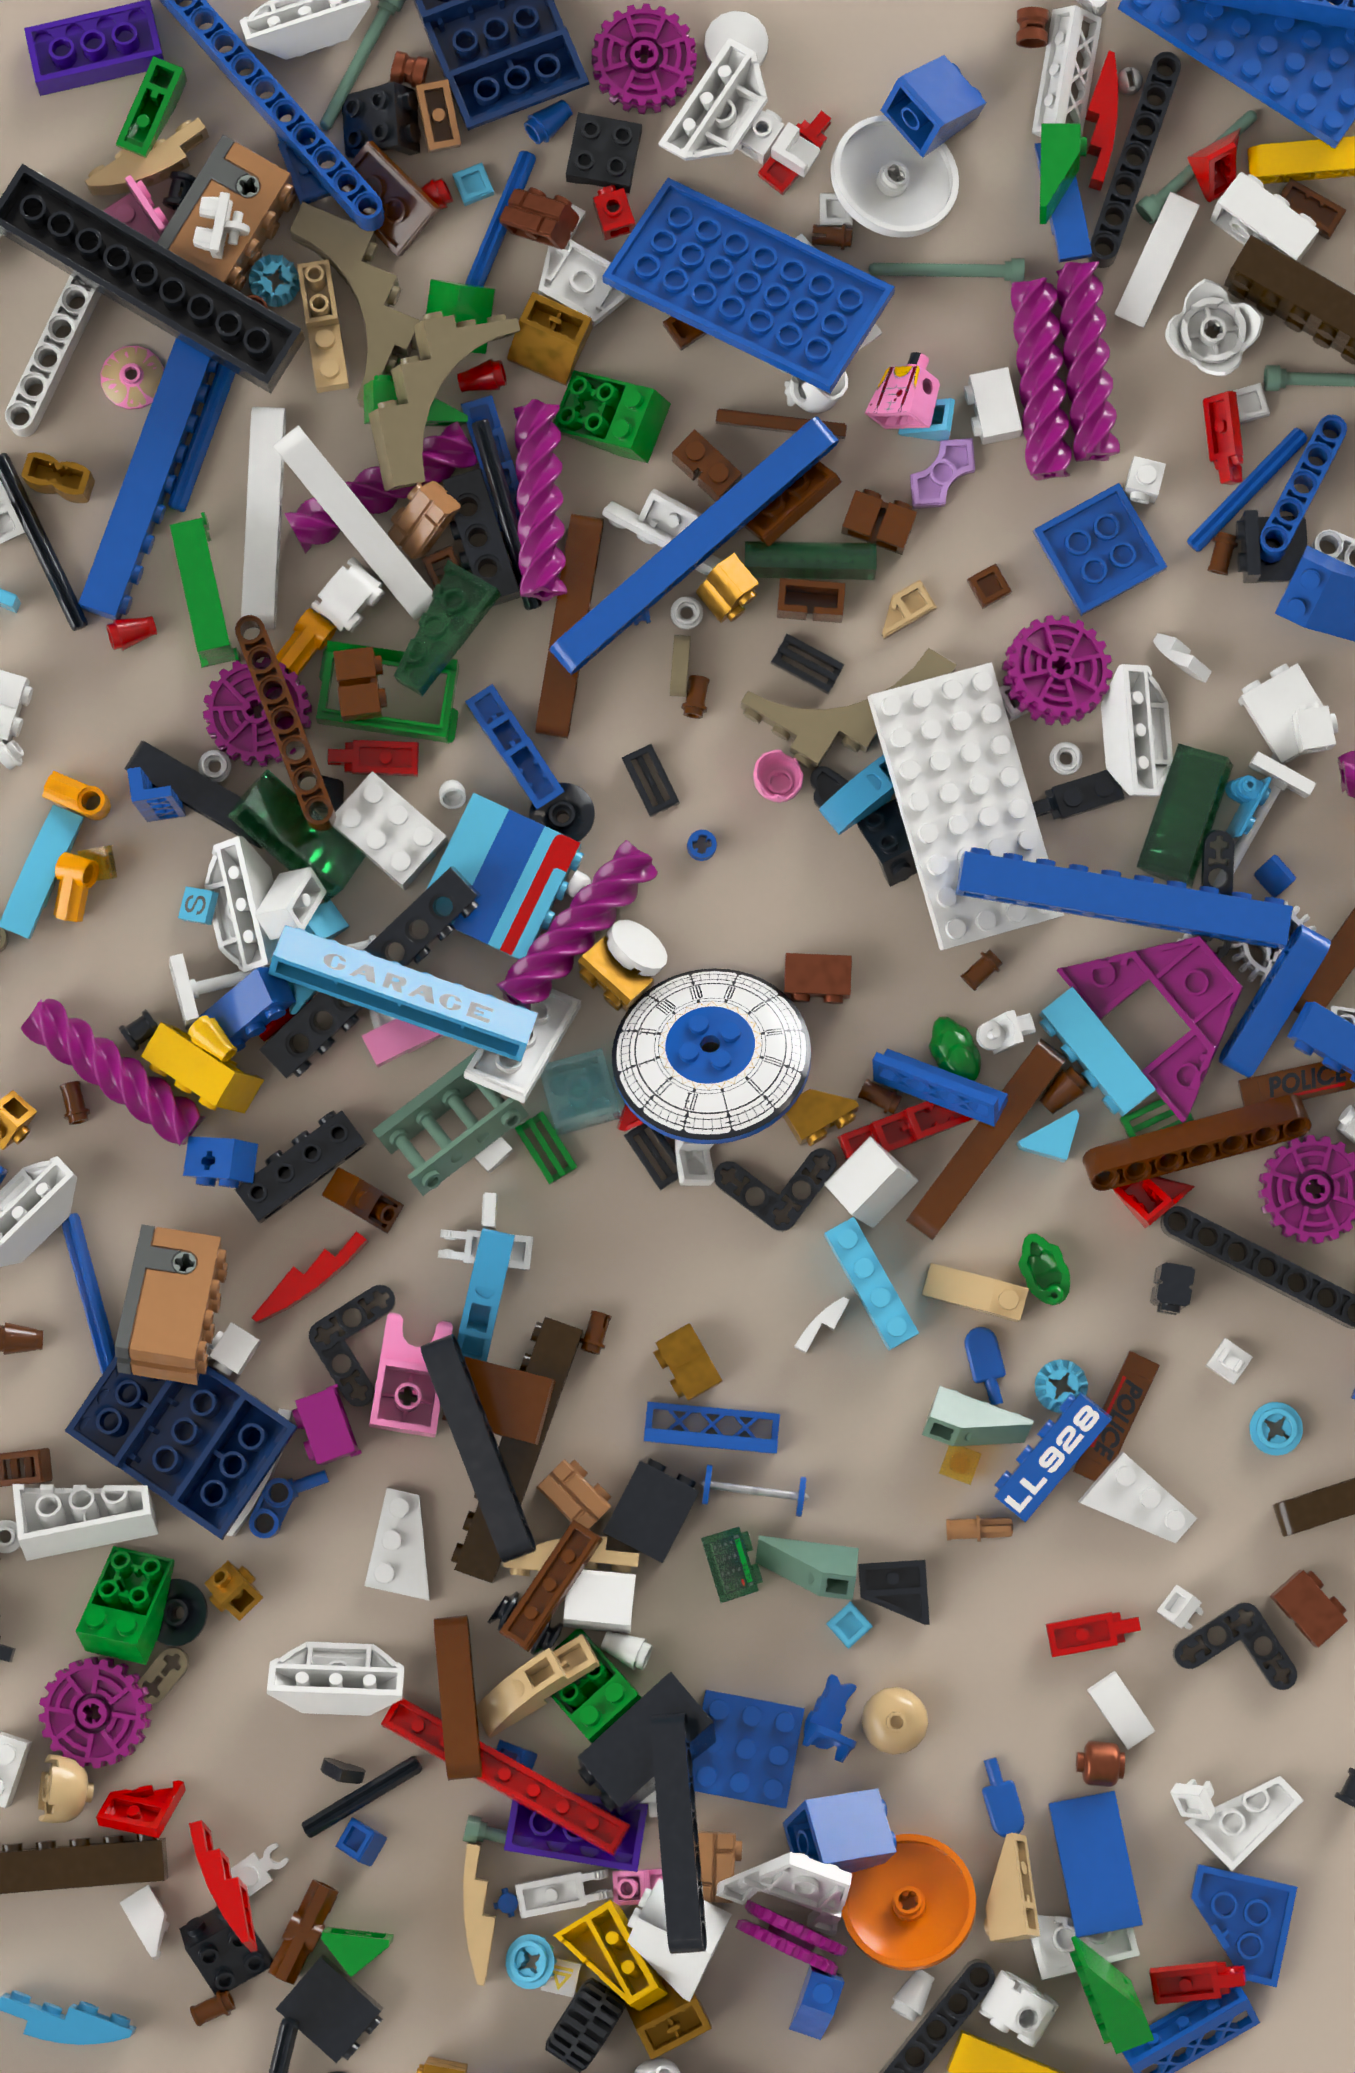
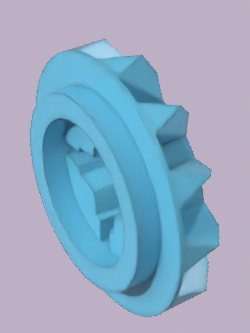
(262, 286)
(1055, 1371)
(1291, 1426)
(518, 1957)

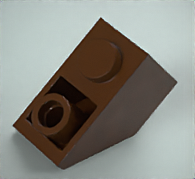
(362, 1200)

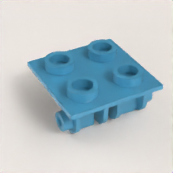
(1249, 794)

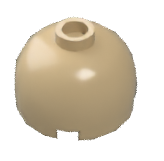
(894, 1720)
(63, 1790)

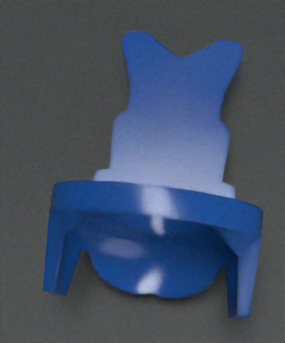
(823, 1723)

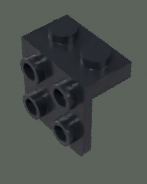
(384, 116)
(1249, 561)
(889, 842)
(221, 1954)

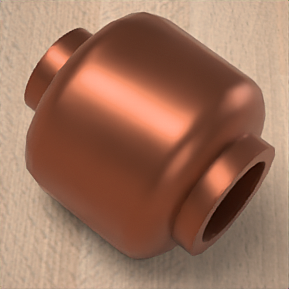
(1101, 1763)

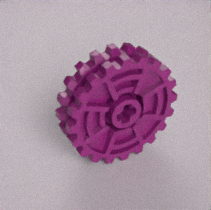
(619, 53)
(1037, 683)
(233, 705)
(1286, 1189)
(71, 1721)
(791, 1937)

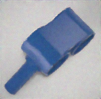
(277, 1510)

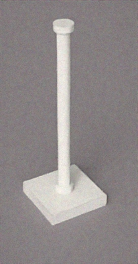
(1282, 778)
(189, 990)

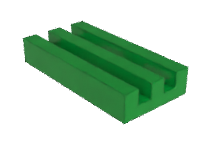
(531, 1123)
(1130, 1131)

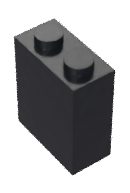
(652, 1509)
(331, 2009)

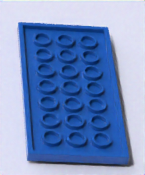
(1282, 61)
(748, 285)

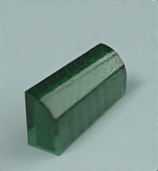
(811, 560)
(1185, 814)
(276, 821)

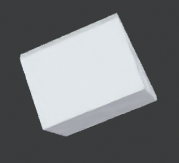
(870, 1183)
(600, 1602)

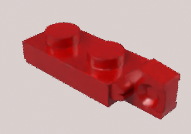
(780, 176)
(1224, 436)
(381, 757)
(1089, 1633)
(1194, 1981)

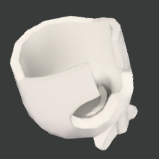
(812, 398)

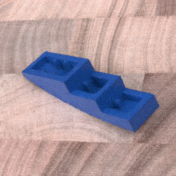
(1069, 222)
(485, 409)
(514, 746)

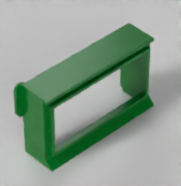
(201, 592)
(443, 732)

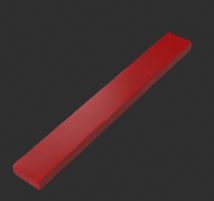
(514, 1780)

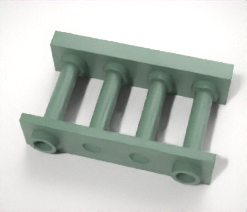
(432, 1104)

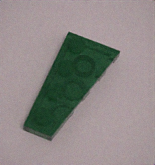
(453, 615)

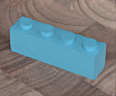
(1096, 1051)
(871, 1283)

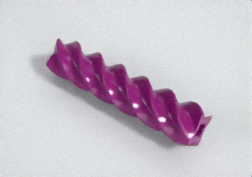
(1085, 360)
(1040, 386)
(440, 459)
(539, 500)
(575, 928)
(119, 1077)

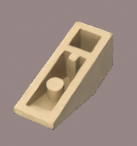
(975, 1292)
(1011, 1900)

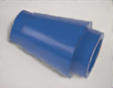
(547, 121)

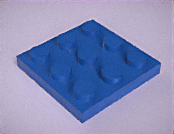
(1100, 549)
(751, 1750)

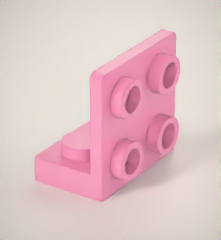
(138, 212)

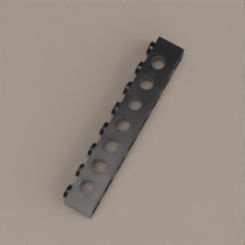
(450, 884)

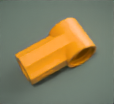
(309, 636)
(75, 795)
(75, 877)

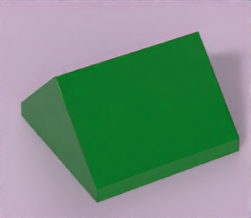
(463, 302)
(355, 1947)

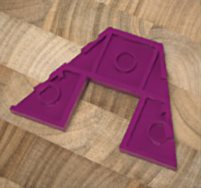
(1196, 988)

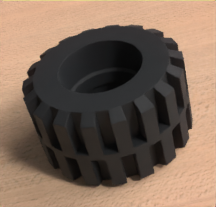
(585, 2025)

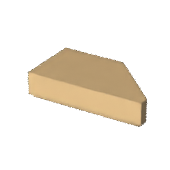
(907, 608)

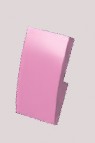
(630, 1885)

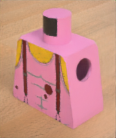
(905, 396)

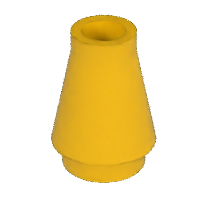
(210, 1037)

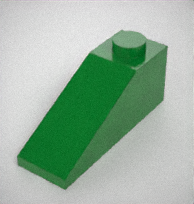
(152, 106)
(1059, 163)
(383, 389)

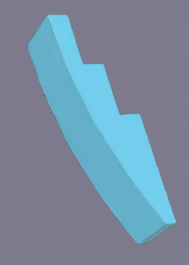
(38, 873)

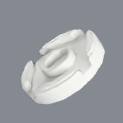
(739, 27)
(636, 947)

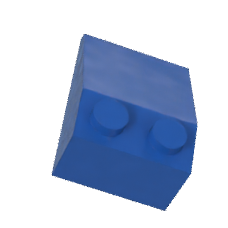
(1321, 595)

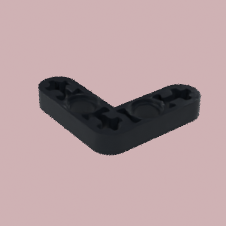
(773, 1200)
(339, 1346)
(1247, 1636)

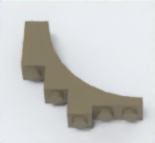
(373, 288)
(401, 425)
(817, 729)

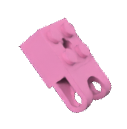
(404, 1369)

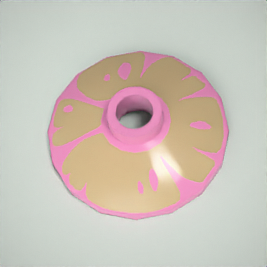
(135, 392)

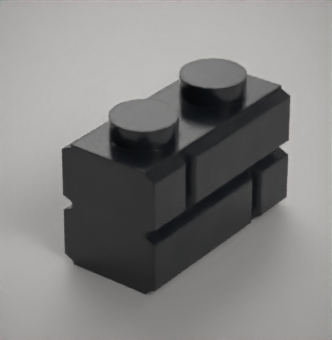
(1172, 1287)

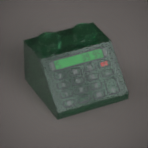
(730, 1564)

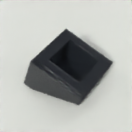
(336, 793)

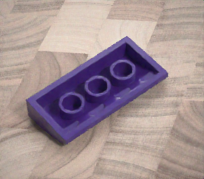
(93, 47)
(540, 1837)

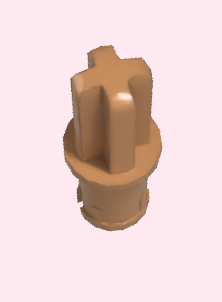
(979, 1528)

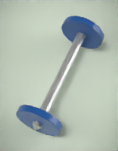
(800, 1496)

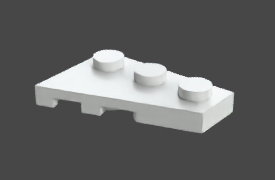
(1138, 1499)
(399, 1548)
(1246, 1820)
(1055, 1943)

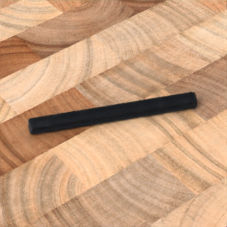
(501, 498)
(41, 544)

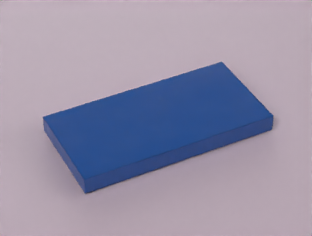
(1095, 1864)

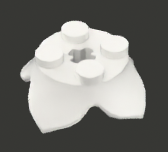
(1211, 306)

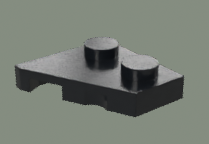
(897, 1587)

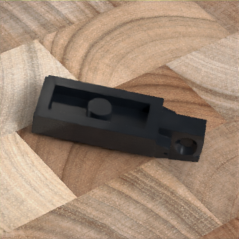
(1080, 796)

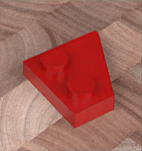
(141, 1809)

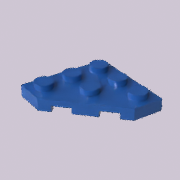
(1247, 1918)

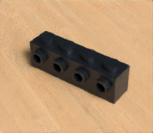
(301, 1166)

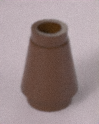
(1064, 1090)
(19, 1339)

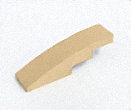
(478, 1924)

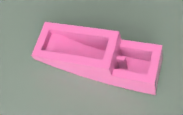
(396, 1040)

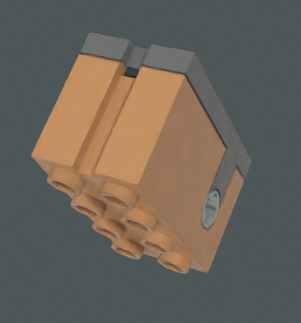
(256, 189)
(171, 1305)

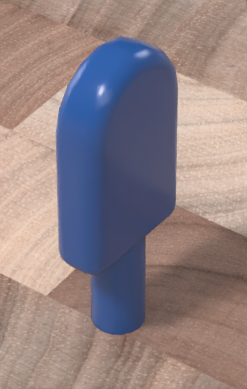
(985, 1361)
(1002, 1801)

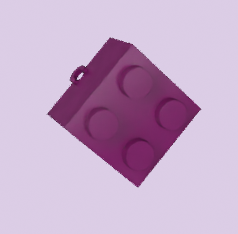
(326, 1426)

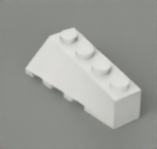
(80, 1517)

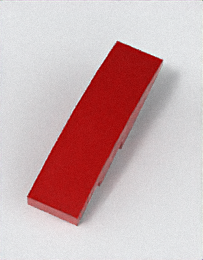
(1103, 112)
(903, 1128)
(298, 1286)
(228, 1892)

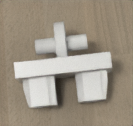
(220, 210)
(1004, 1031)

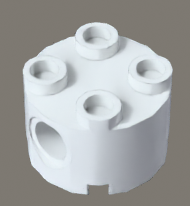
(348, 596)
(1018, 2007)

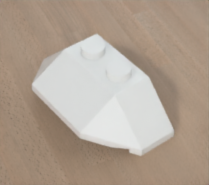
(302, 26)
(719, 106)
(1137, 731)
(242, 884)
(34, 1207)
(336, 1679)

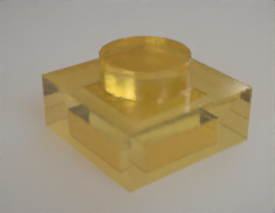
(105, 860)
(960, 1463)

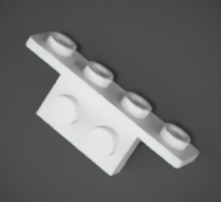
(658, 522)

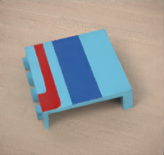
(515, 869)

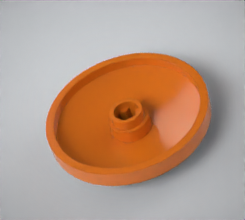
(912, 1906)

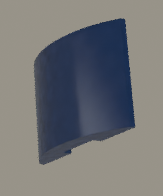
(501, 54)
(187, 1442)

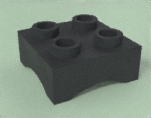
(603, 151)

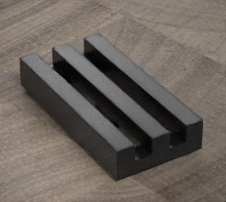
(783, 650)
(662, 805)
(670, 1176)

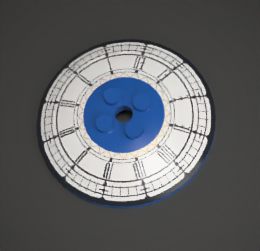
(719, 1093)

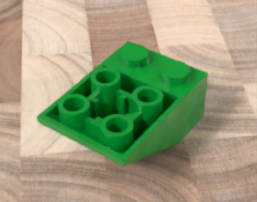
(612, 415)
(127, 1606)
(598, 1696)
(1111, 1999)

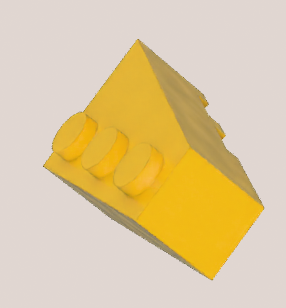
(199, 1071)
(602, 1945)

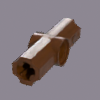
(303, 1931)

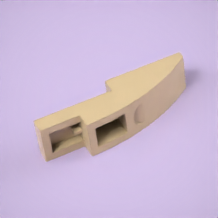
(162, 159)
(323, 326)
(620, 1560)
(533, 1683)

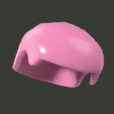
(777, 776)

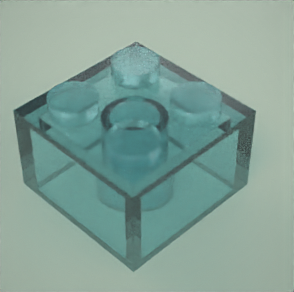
(579, 1092)

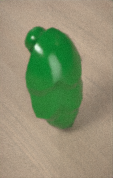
(954, 1049)
(1044, 1270)

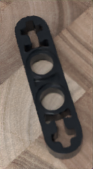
(1227, 887)

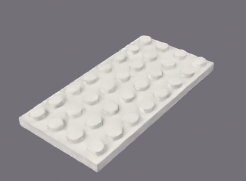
(958, 791)

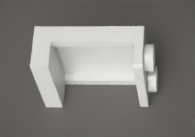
(1273, 706)

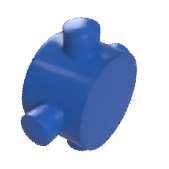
(507, 1902)

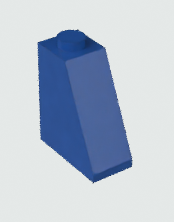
(816, 2002)

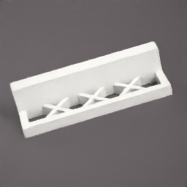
(1061, 67)

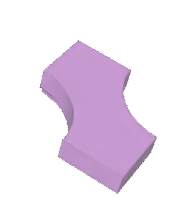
(931, 485)

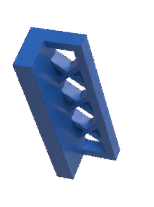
(153, 802)
(939, 1086)
(708, 1440)
(1187, 2028)

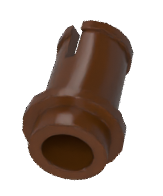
(835, 236)
(1222, 553)
(696, 696)
(981, 969)
(880, 1096)
(74, 1103)
(595, 1332)
(213, 2008)

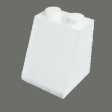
(651, 1942)

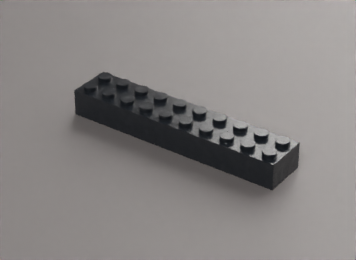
(148, 279)

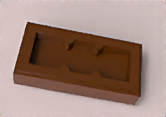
(1322, 210)

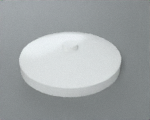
(889, 183)

